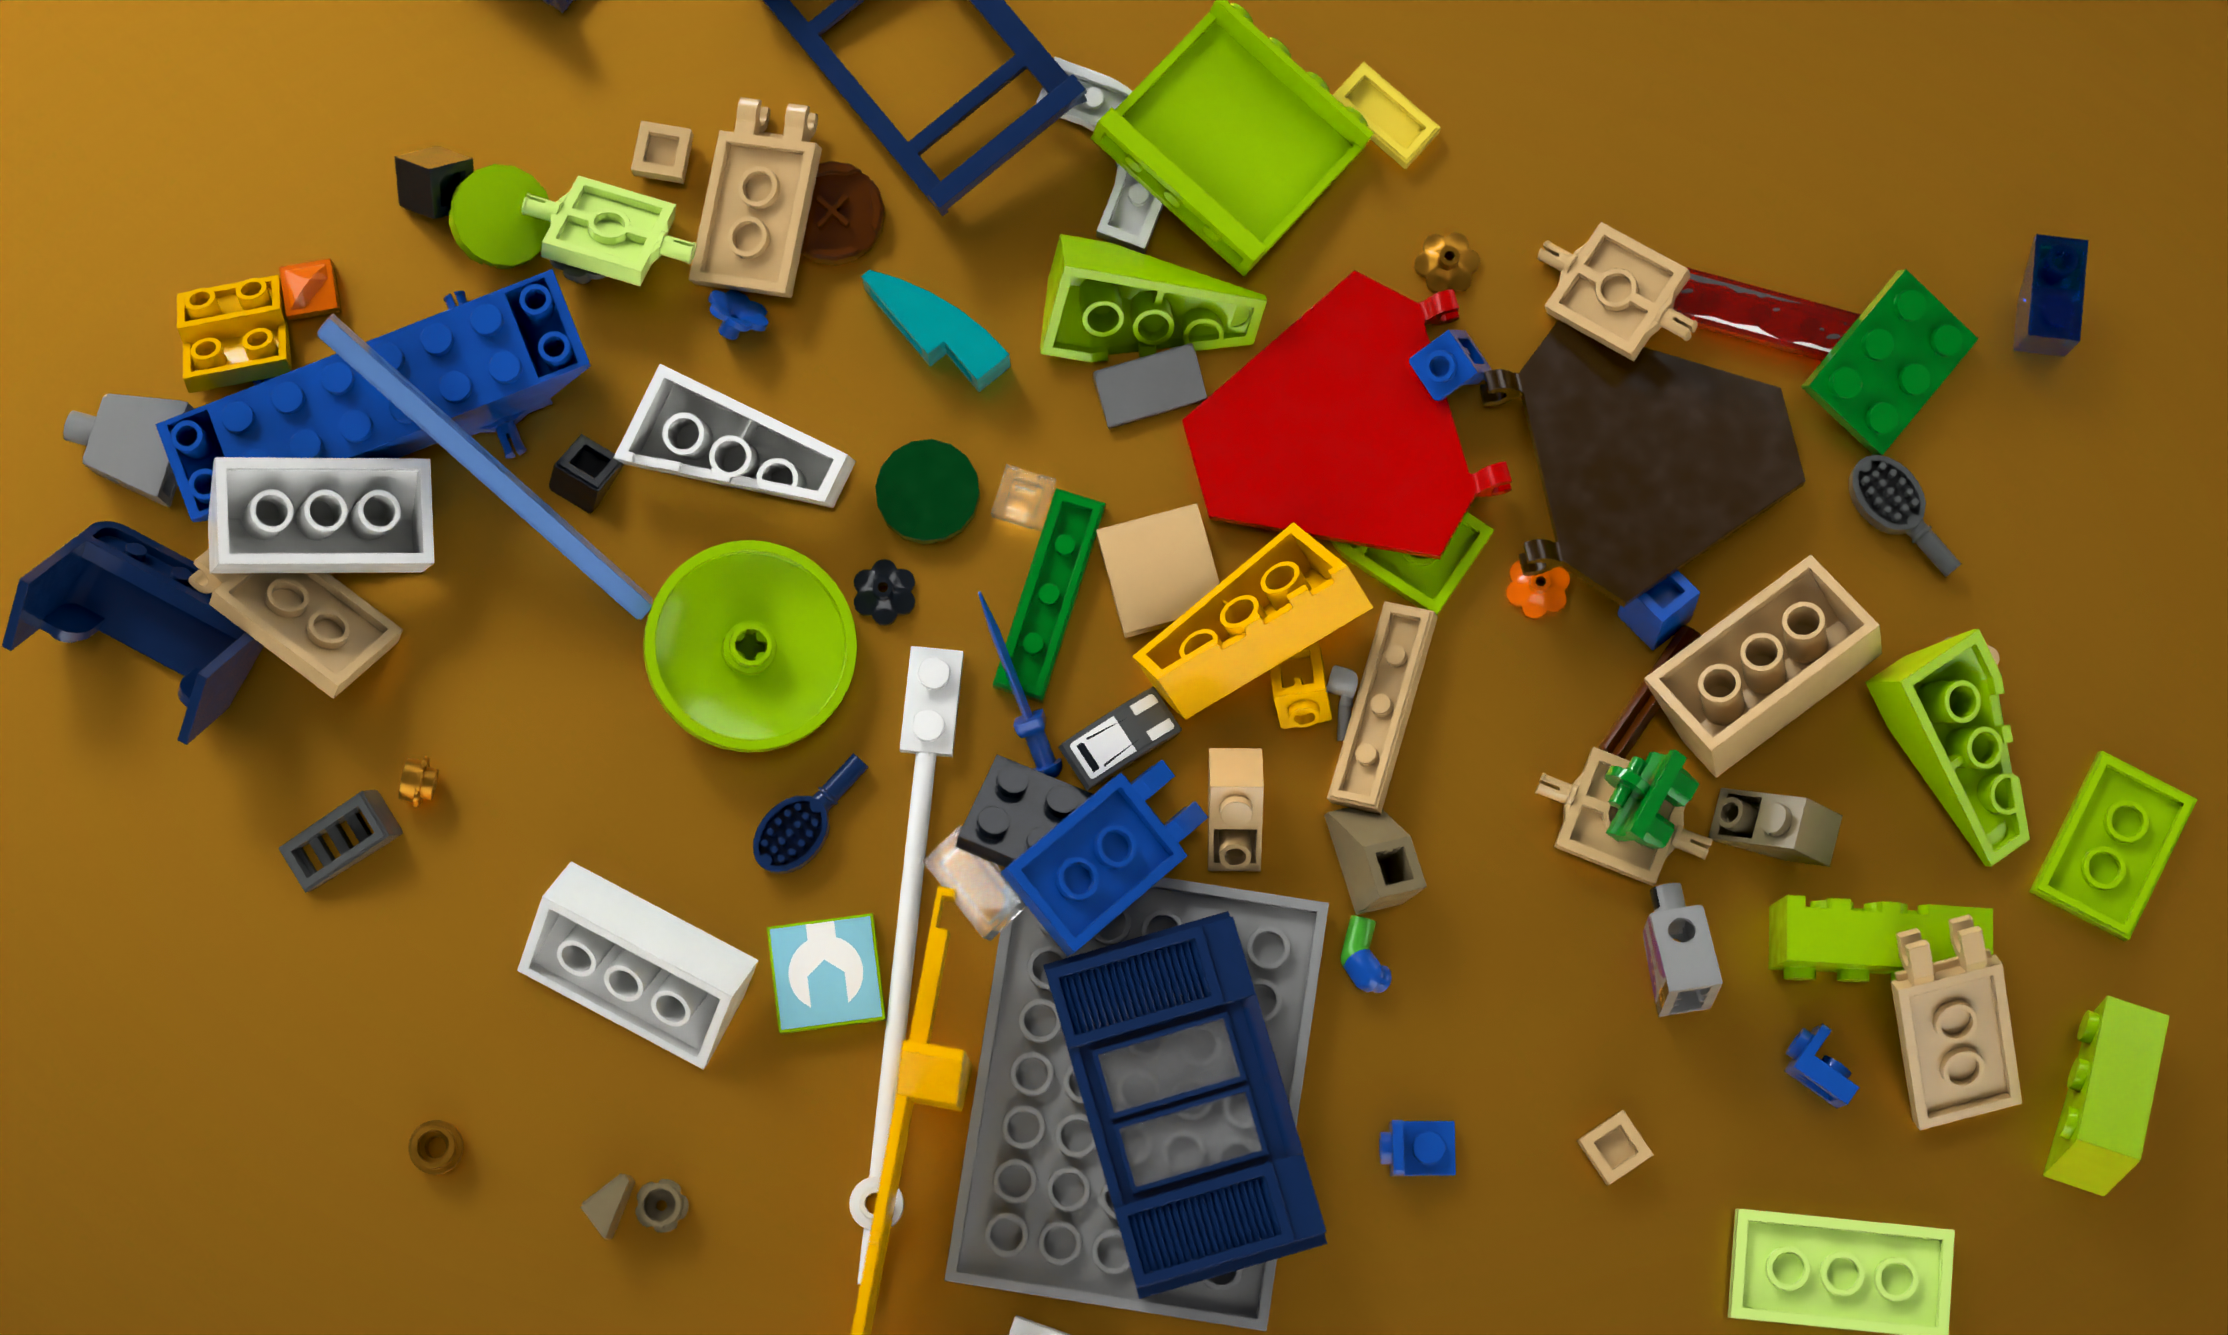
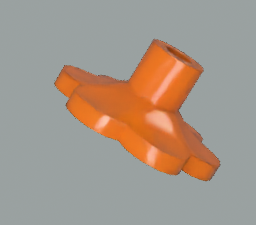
(1537, 599)

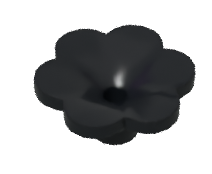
(885, 605)

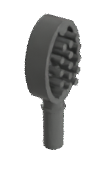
(1895, 504)

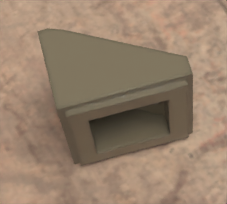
(608, 1204)

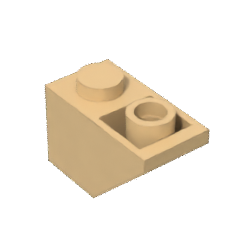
(1235, 809)

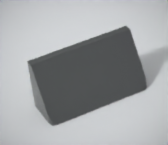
(1149, 385)

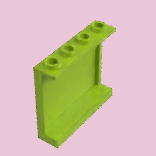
(1233, 135)

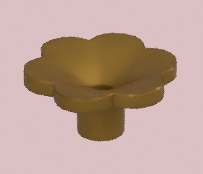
(1447, 274)

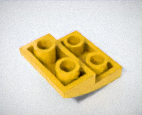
(233, 333)

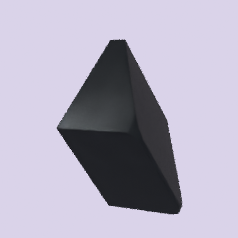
(584, 473)

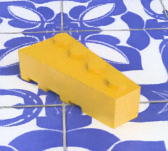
(1252, 622)

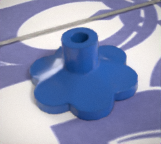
(737, 313)

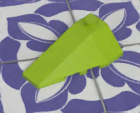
(1126, 302)

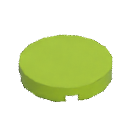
(489, 217)

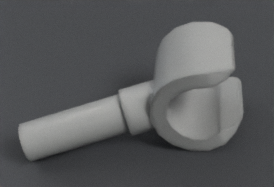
(1343, 683)

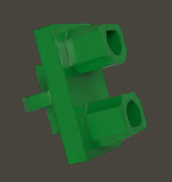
(1640, 794)

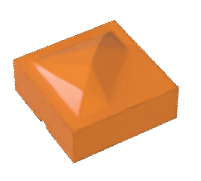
(309, 289)

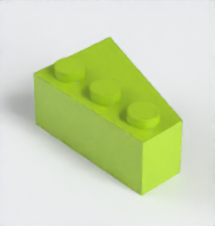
(2108, 1096)

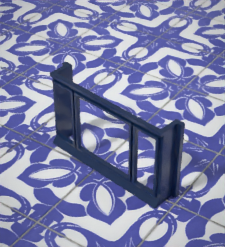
(1062, 95)

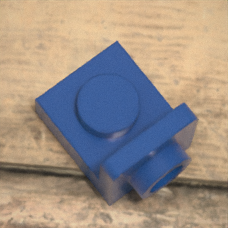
(1449, 364)
(1822, 1076)
(1419, 1148)

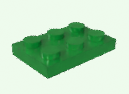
(1889, 362)

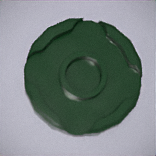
(927, 491)

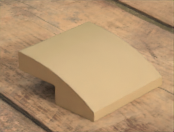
(1157, 567)

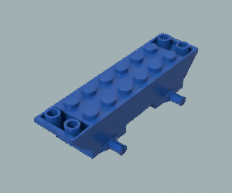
(475, 361)

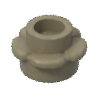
(647, 1209)

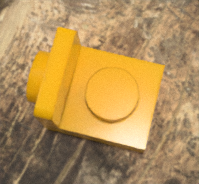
(1301, 689)

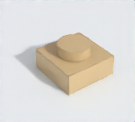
(662, 152)
(1615, 1147)

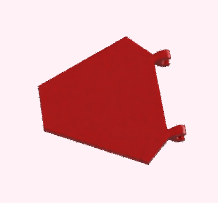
(1341, 430)

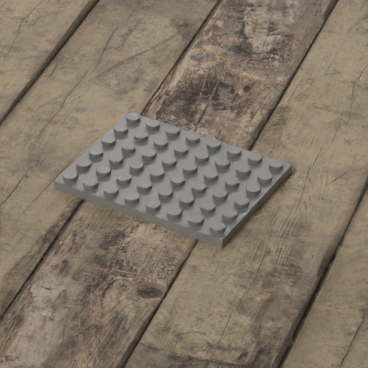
(1031, 1180)

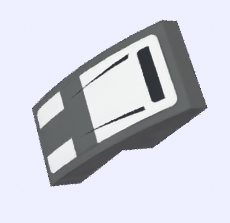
(1120, 738)

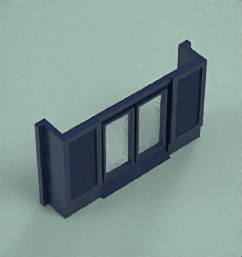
(1186, 1104)

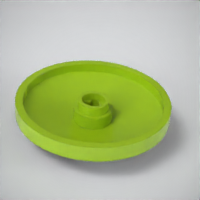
(750, 646)

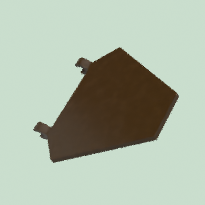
(1643, 458)

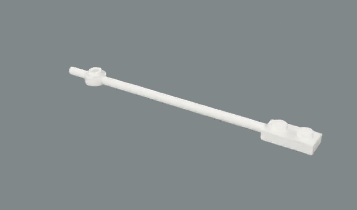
(927, 732)

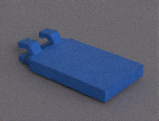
(1101, 858)

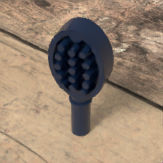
(800, 825)

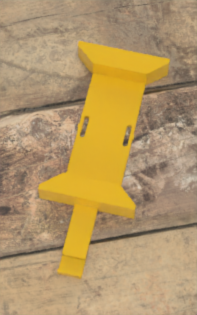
(926, 1077)

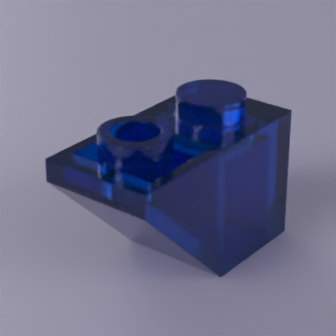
(2051, 296)

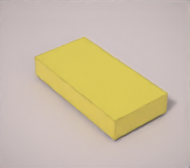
(1396, 122)

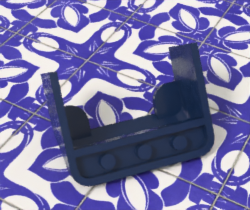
(141, 597)

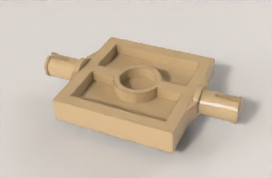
(1617, 291)
(1590, 815)

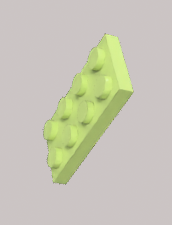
(1841, 1273)

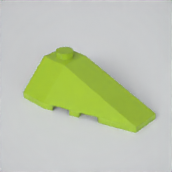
(1952, 728)

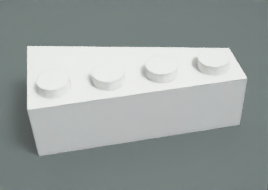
(717, 440)

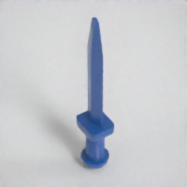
(1029, 724)

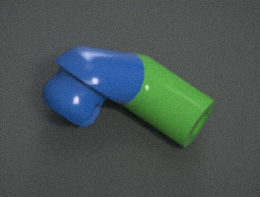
(1360, 961)

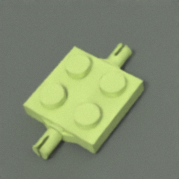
(608, 230)

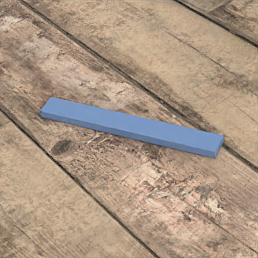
(484, 466)

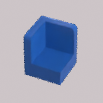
(1661, 610)

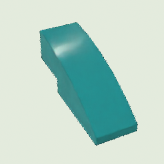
(938, 328)

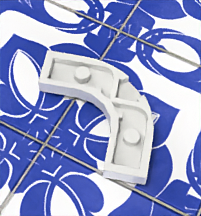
(1131, 208)

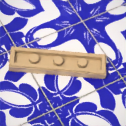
(1382, 707)

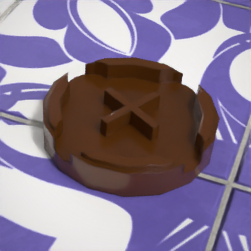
(843, 215)

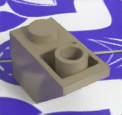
(1776, 826)
(1374, 859)

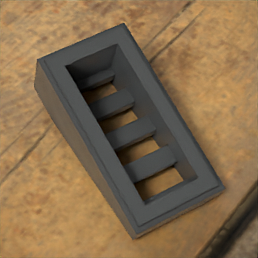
(378, 816)

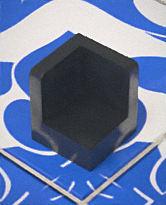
(430, 178)

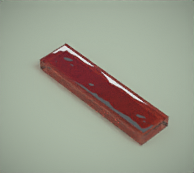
(1762, 315)

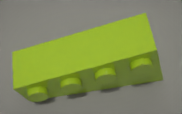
(1858, 940)

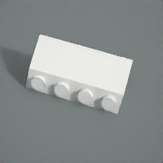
(320, 515)
(636, 964)

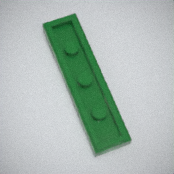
(1051, 592)

